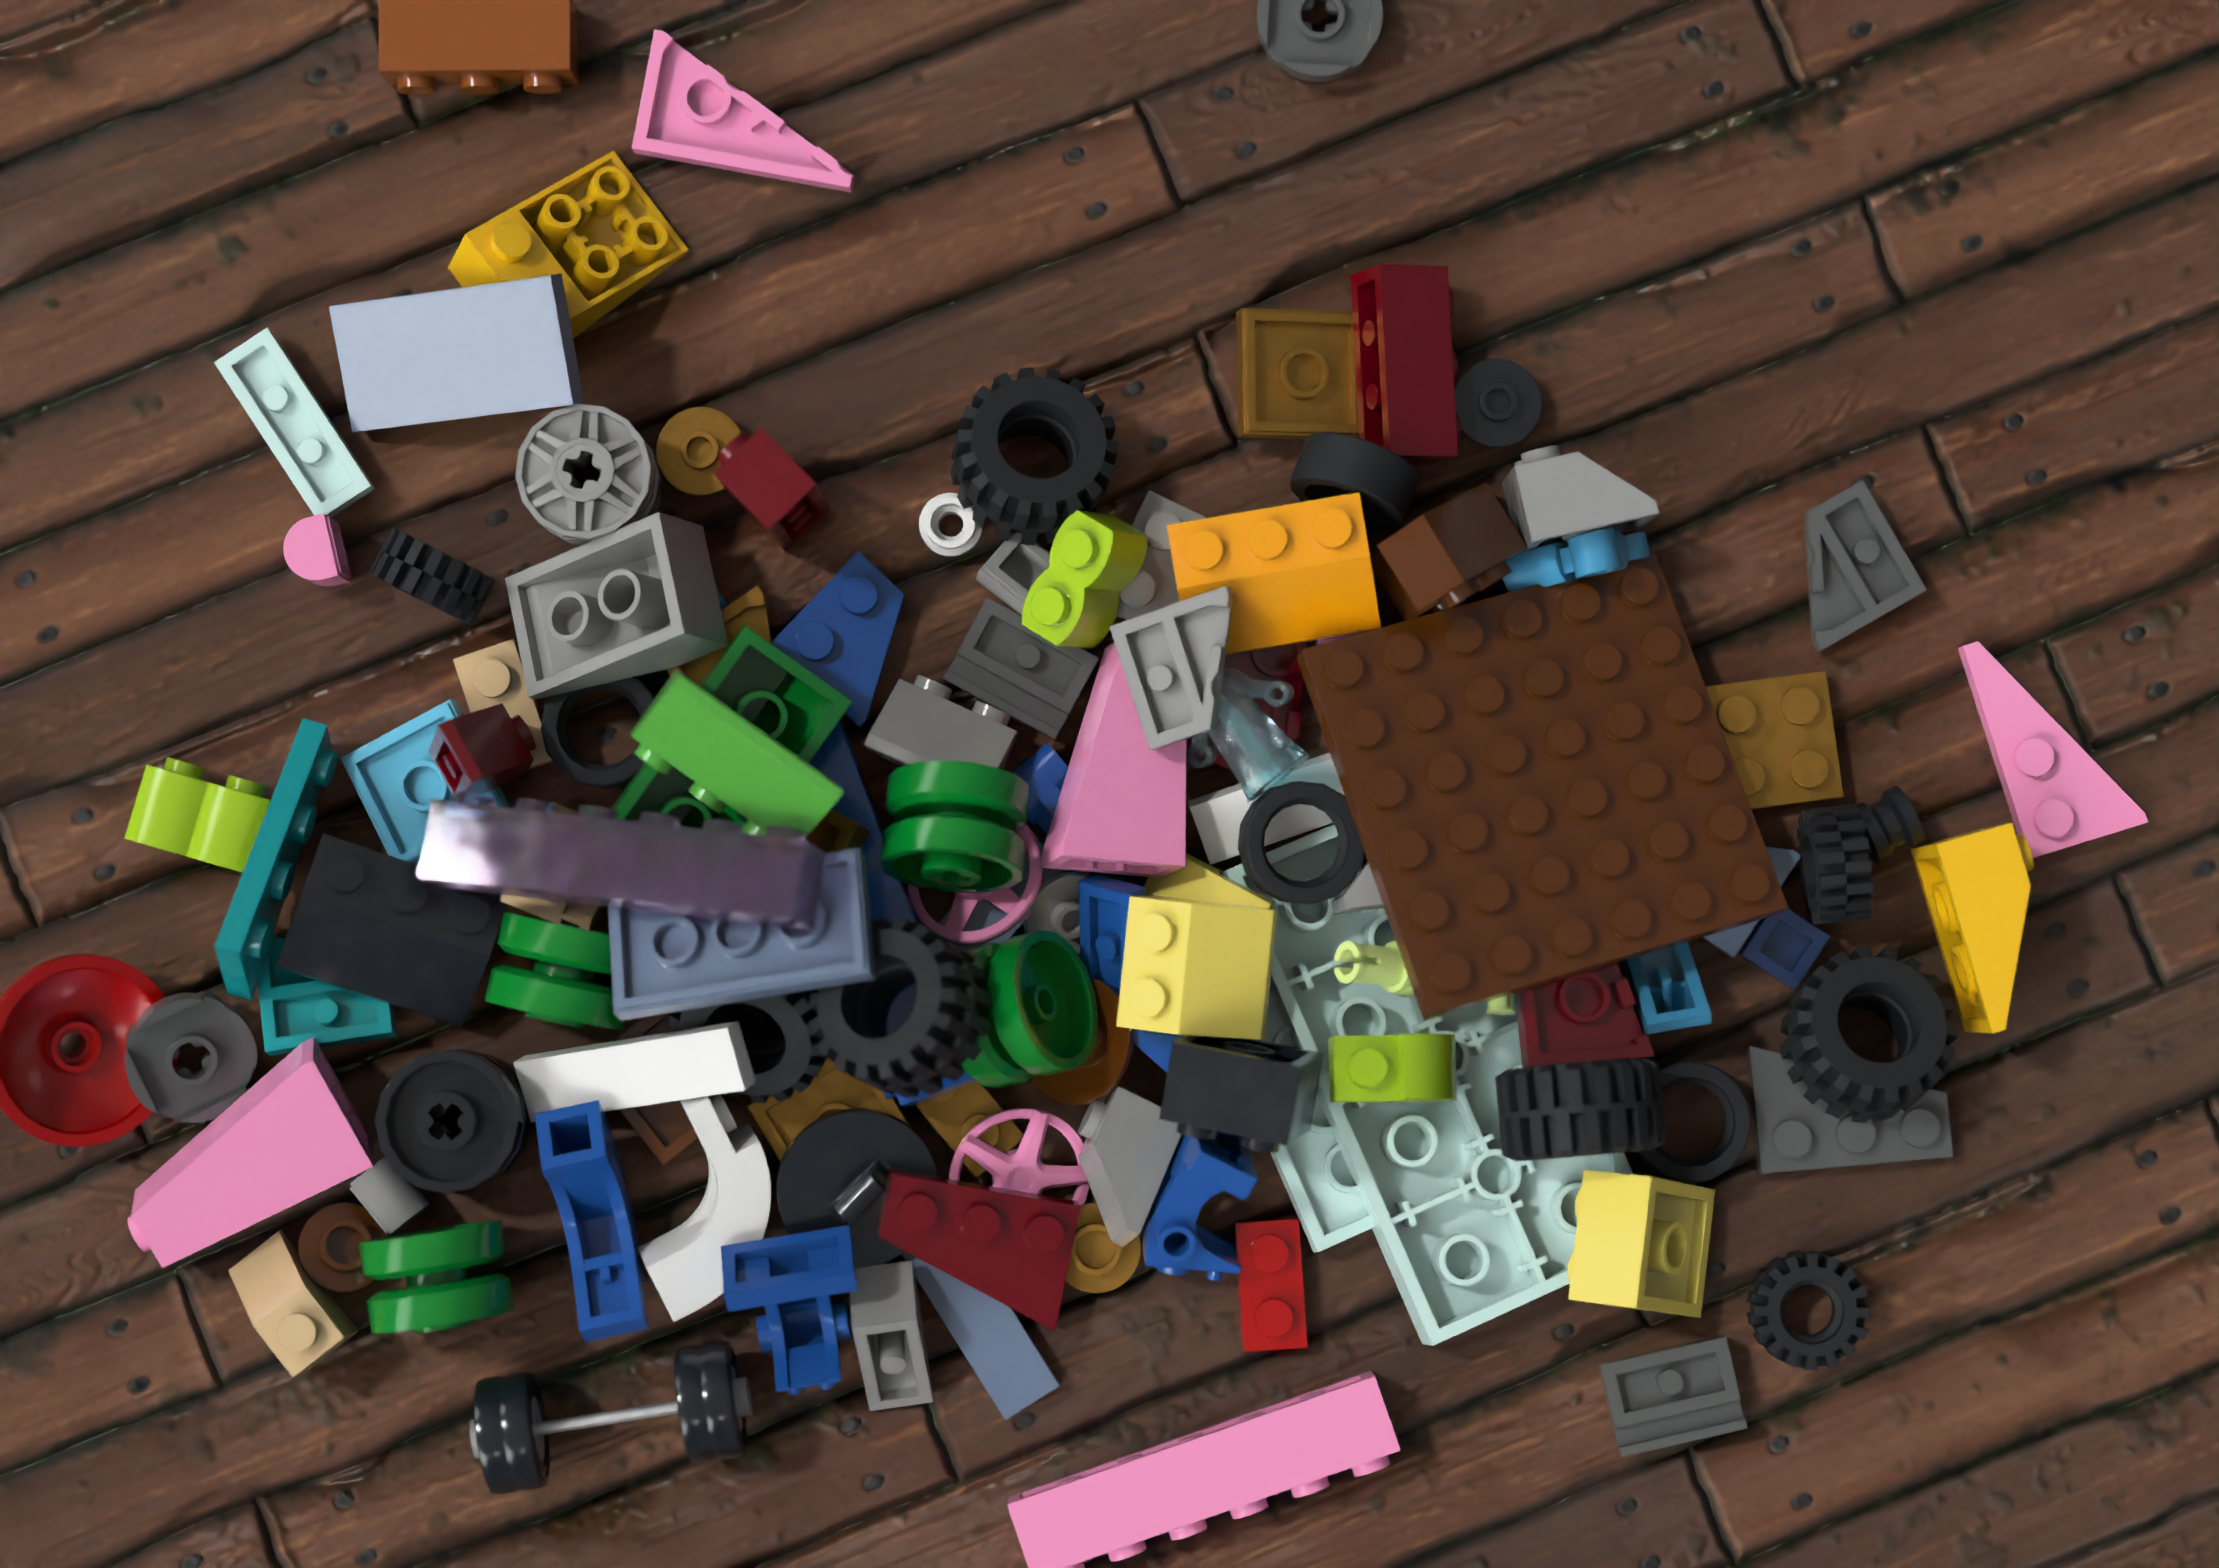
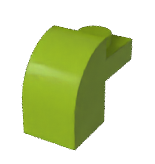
(1392, 1068)

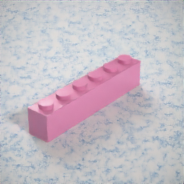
(1206, 1474)

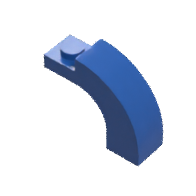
(597, 1219)

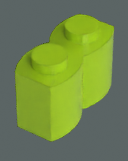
(1081, 589)
(197, 816)

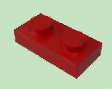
(1271, 1284)

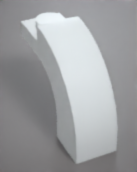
(733, 1211)

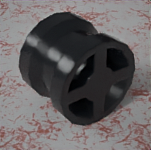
(1890, 824)

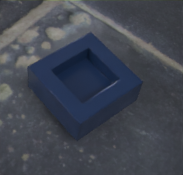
(1784, 947)

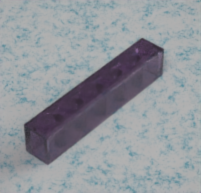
(623, 862)

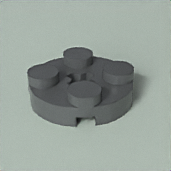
(1313, 54)
(156, 1041)

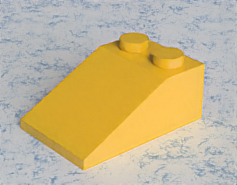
(1978, 910)

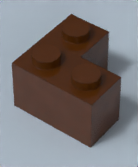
(1447, 554)

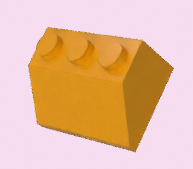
(1291, 567)

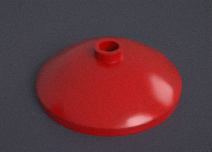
(80, 1094)

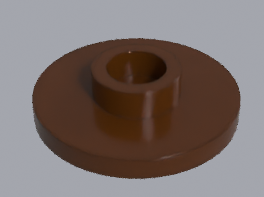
(331, 1246)

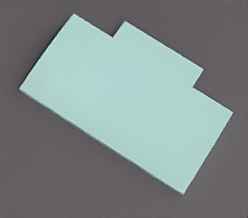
(1430, 1178)

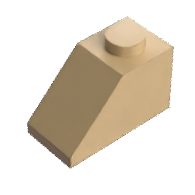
(287, 1307)

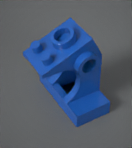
(1197, 1171)
(796, 1285)

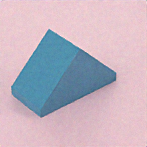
(1667, 990)

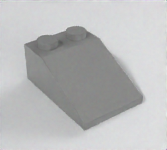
(617, 607)

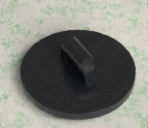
(839, 1176)

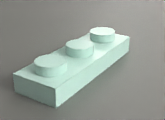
(294, 424)

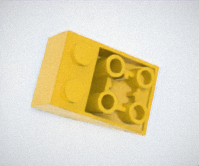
(589, 228)

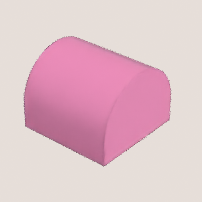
(317, 551)

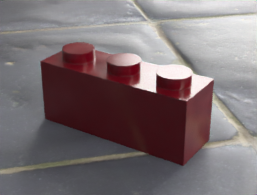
(1406, 361)
(770, 487)

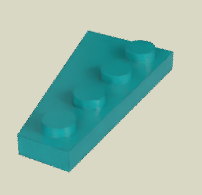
(272, 861)

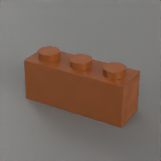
(478, 45)

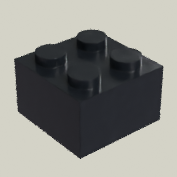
(1241, 1090)

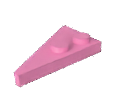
(706, 121)
(2047, 778)

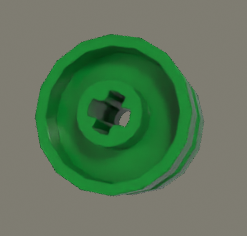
(955, 826)
(563, 973)
(1039, 1011)
(437, 1277)

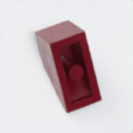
(482, 750)

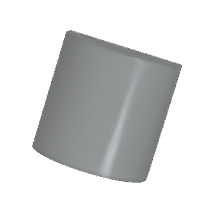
(1013, 570)
(389, 1197)

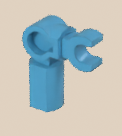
(1576, 558)

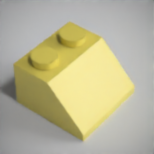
(1196, 967)
(1641, 1243)

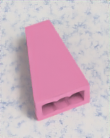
(1119, 799)
(254, 1160)

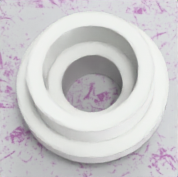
(929, 526)

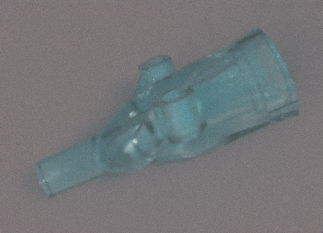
(1248, 737)

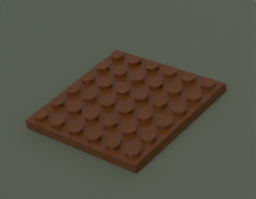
(1539, 785)

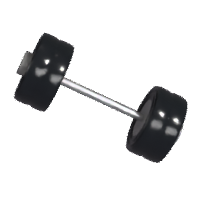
(513, 1431)

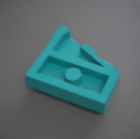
(305, 1008)

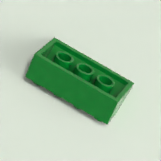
(769, 693)

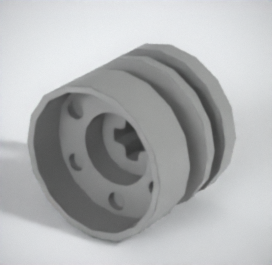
(568, 439)

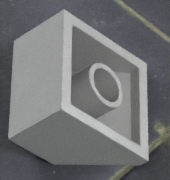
(1569, 496)
(926, 726)

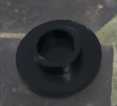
(1497, 403)

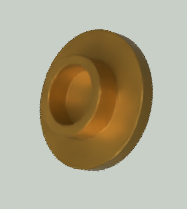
(690, 449)
(1095, 1261)

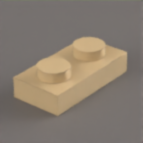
(497, 677)

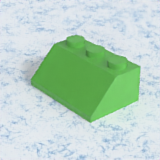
(731, 760)

